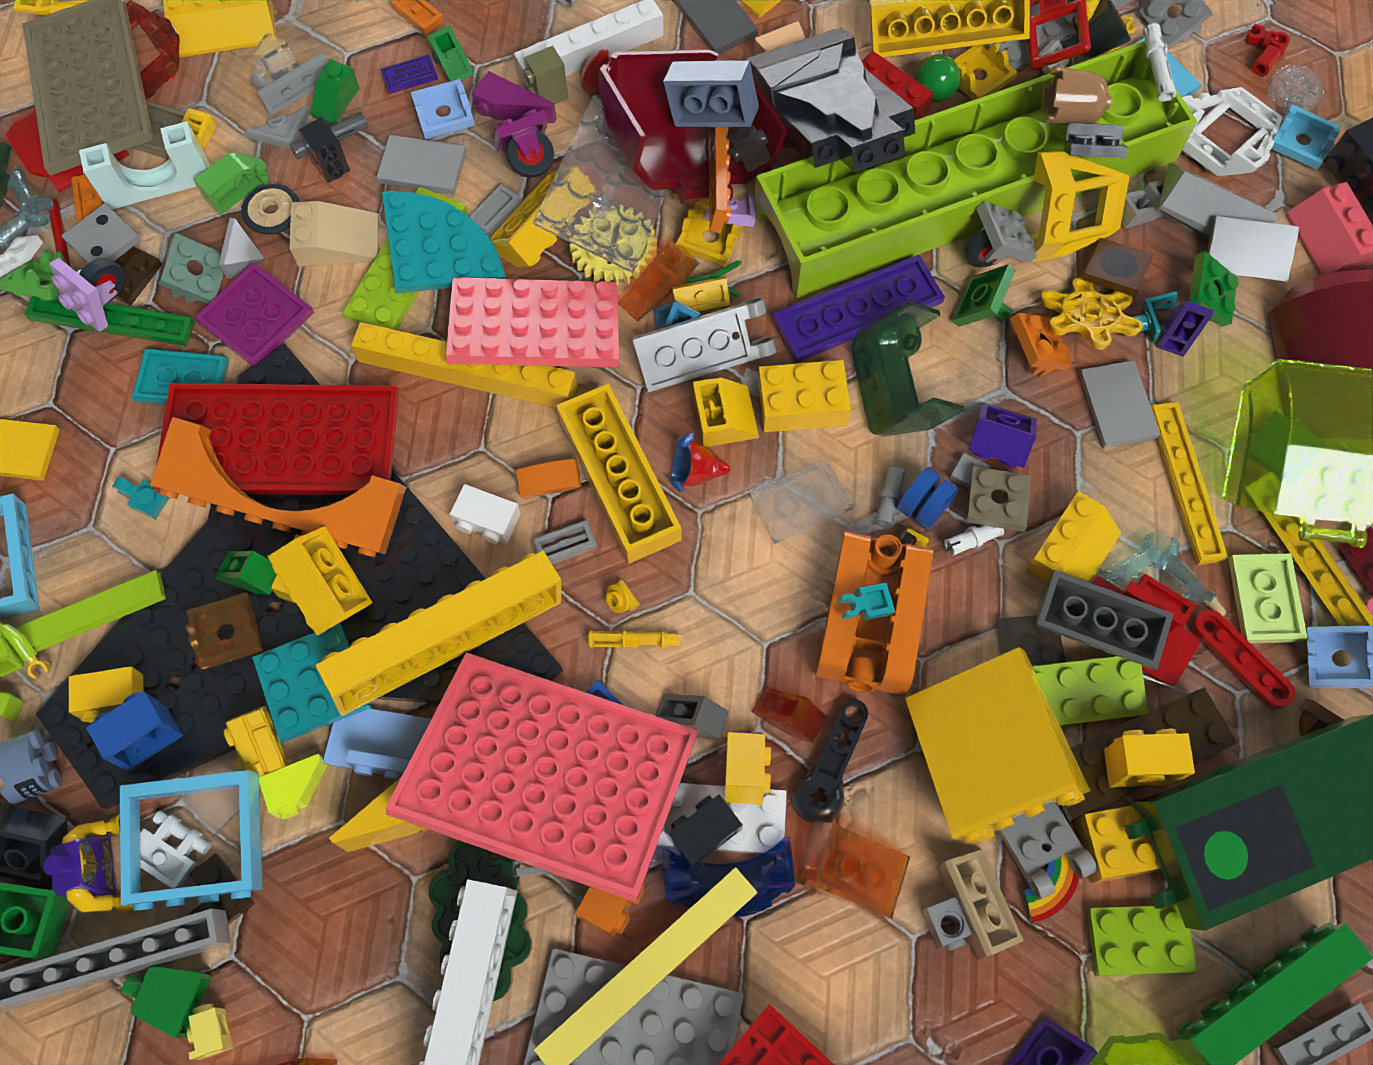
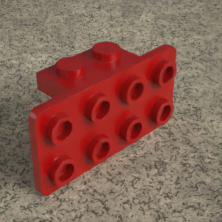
(1180, 643)

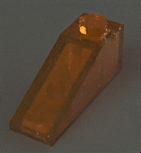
(667, 269)

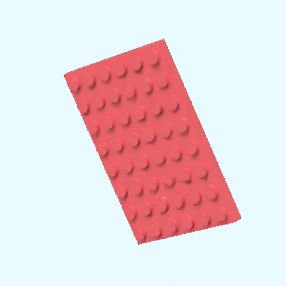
(545, 776)

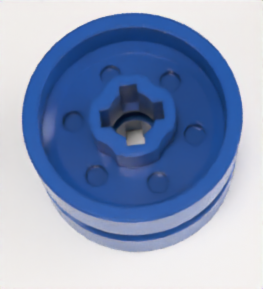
(927, 498)

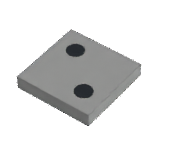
(101, 235)

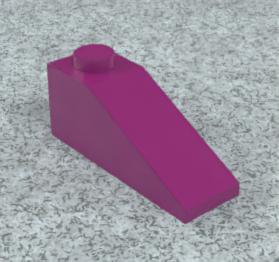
(507, 100)

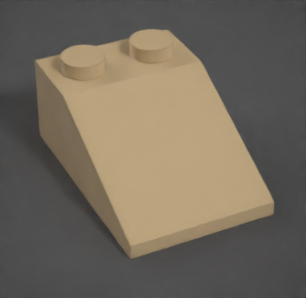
(332, 234)

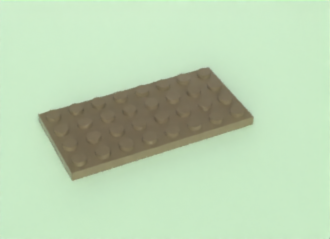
(85, 82)

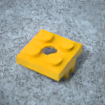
(992, 63)
(693, 241)

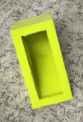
(292, 786)

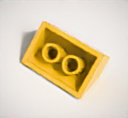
(1077, 541)
(319, 580)

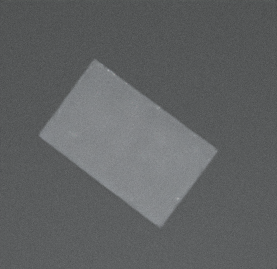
(598, 196)

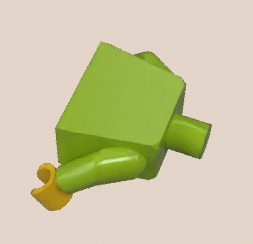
(16, 650)

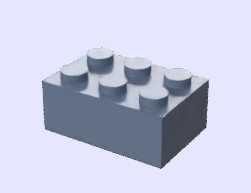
(711, 93)

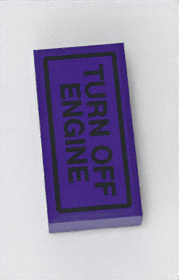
(409, 74)

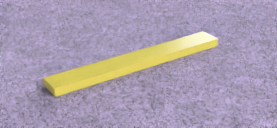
(646, 970)

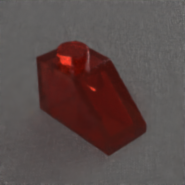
(790, 713)

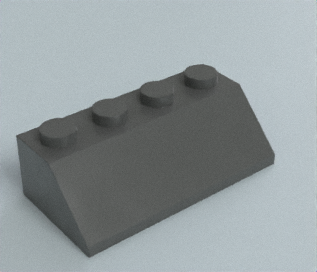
(1104, 619)

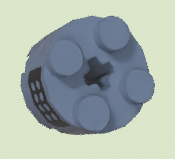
(28, 767)

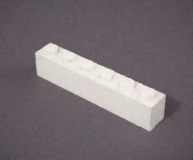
(612, 32)

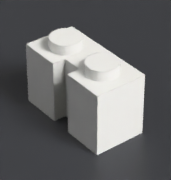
(486, 514)

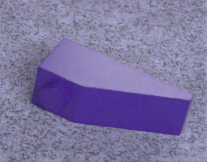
(1183, 327)

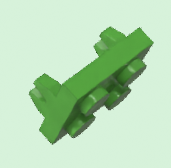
(31, 275)

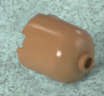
(1074, 97)

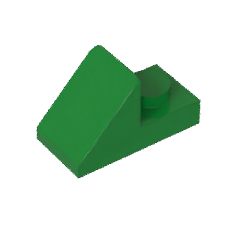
(449, 54)

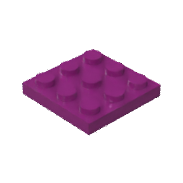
(254, 314)

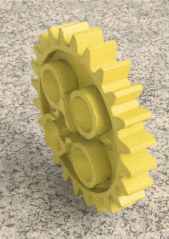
(601, 269)

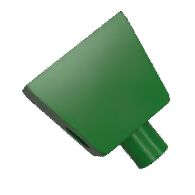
(166, 997)

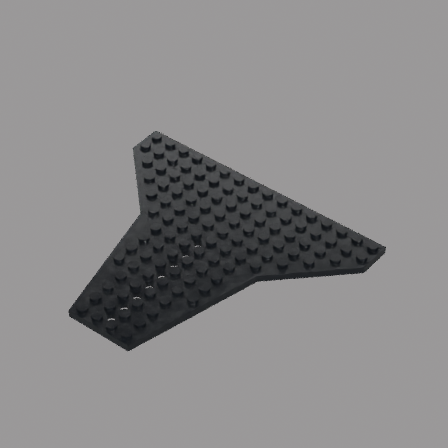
(412, 575)

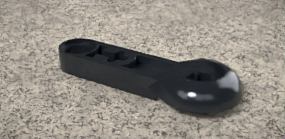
(829, 771)

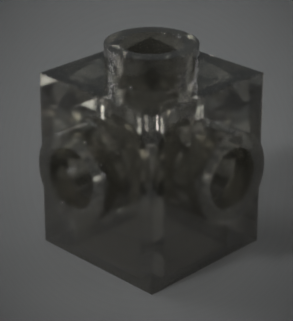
(749, 147)

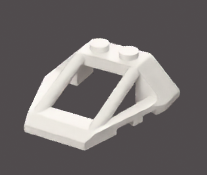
(1244, 159)

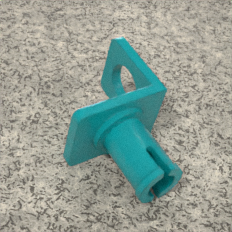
(1148, 315)

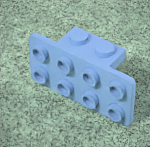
(375, 742)

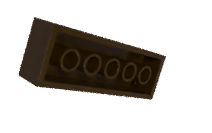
(1189, 714)

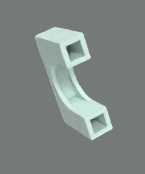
(125, 186)

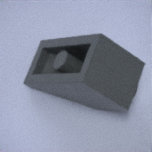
(695, 713)

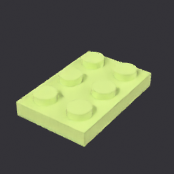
(1267, 598)

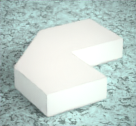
(19, 252)

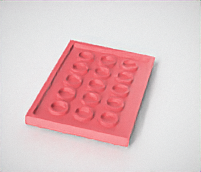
(533, 323)

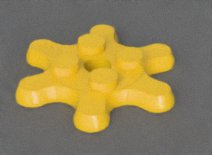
(1101, 313)

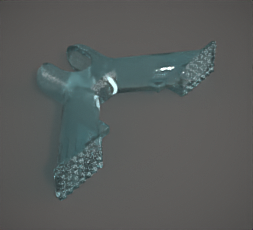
(29, 211)
(1166, 561)

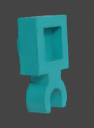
(871, 601)

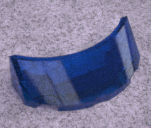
(767, 873)

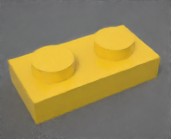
(703, 294)

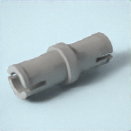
(890, 497)

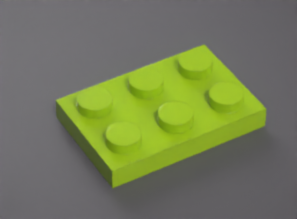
(1140, 941)

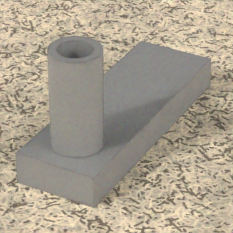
(289, 87)

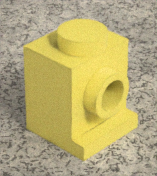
(208, 1032)

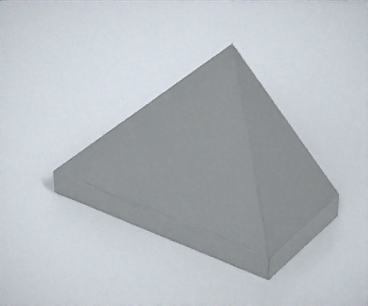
(237, 251)

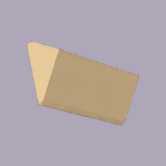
(982, 903)

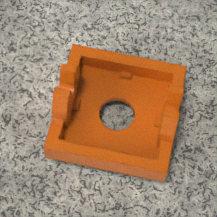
(1041, 354)

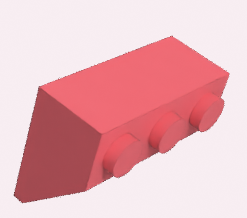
(1334, 230)

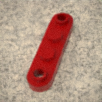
(1243, 659)

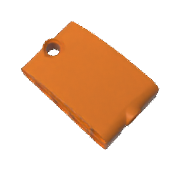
(882, 649)

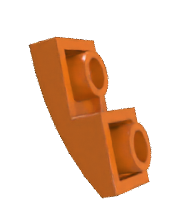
(548, 477)

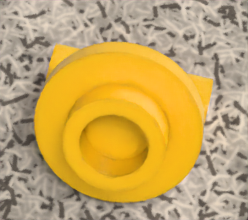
(620, 598)

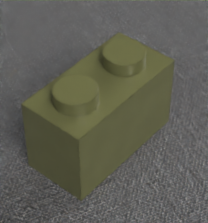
(546, 75)

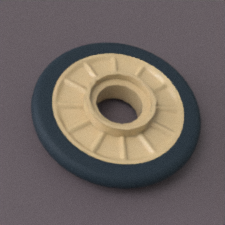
(259, 200)

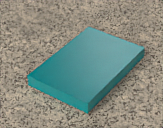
(173, 367)

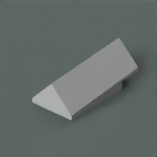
(1199, 200)

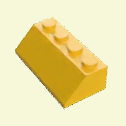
(219, 24)
(517, 236)

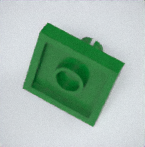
(985, 297)

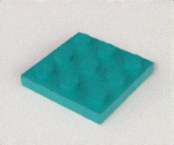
(294, 686)

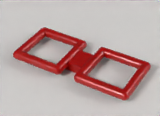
(1050, 11)

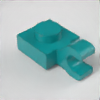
(142, 498)

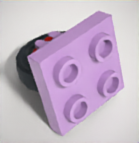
(88, 288)

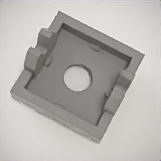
(1179, 28)

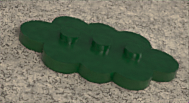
(477, 865)

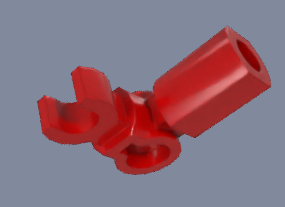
(1273, 46)

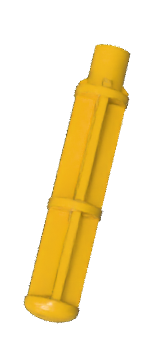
(631, 639)

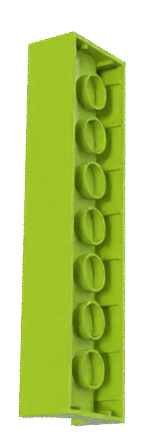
(976, 152)

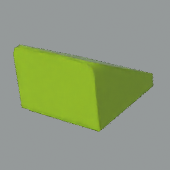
(10, 706)

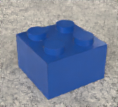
(134, 731)

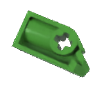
(231, 180)

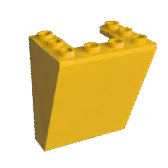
(994, 747)

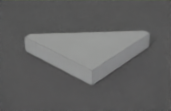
(281, 130)

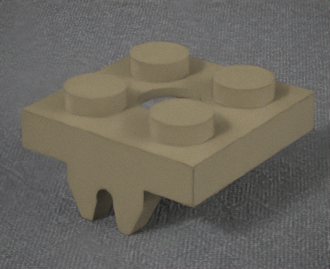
(984, 511)

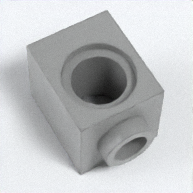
(951, 909)

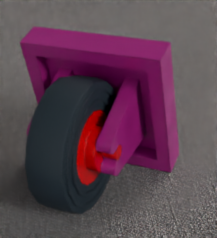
(527, 146)

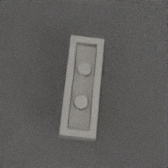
(1328, 1038)

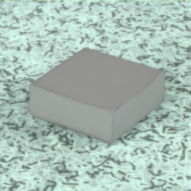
(963, 469)

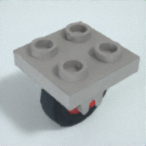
(1000, 237)

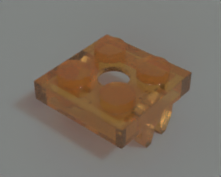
(206, 621)

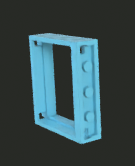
(20, 558)
(250, 839)

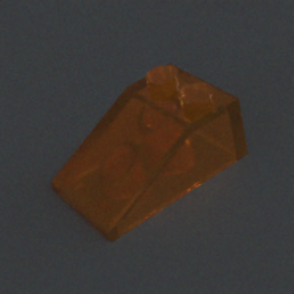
(852, 868)

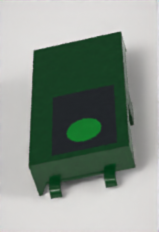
(1263, 824)

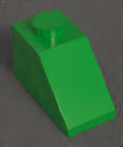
(333, 91)
(247, 571)

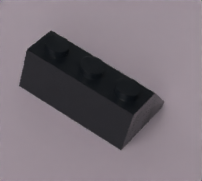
(26, 844)

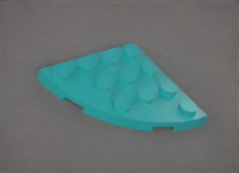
(435, 243)

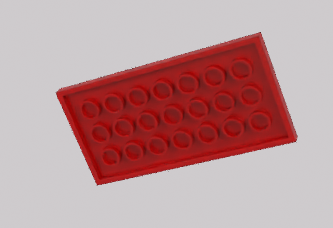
(293, 434)

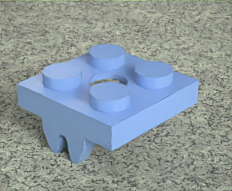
(446, 94)
(1325, 642)

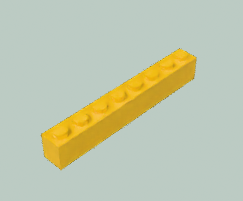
(427, 359)

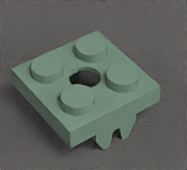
(181, 281)

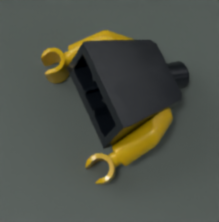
(1106, 28)

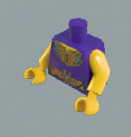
(84, 867)

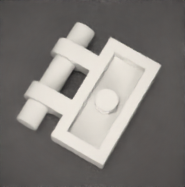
(165, 861)

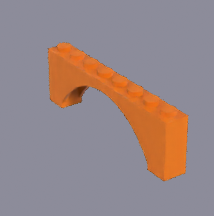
(192, 469)

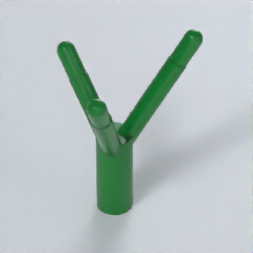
(726, 269)

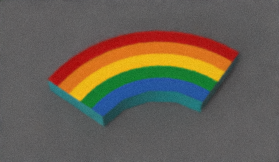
(1065, 884)

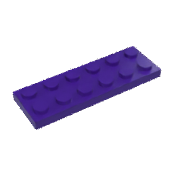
(853, 307)

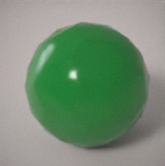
(939, 75)

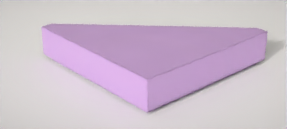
(741, 212)

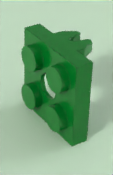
(1206, 293)

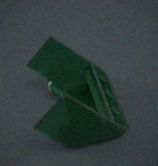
(886, 377)

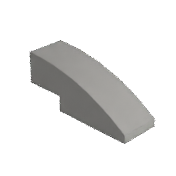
(1143, 205)

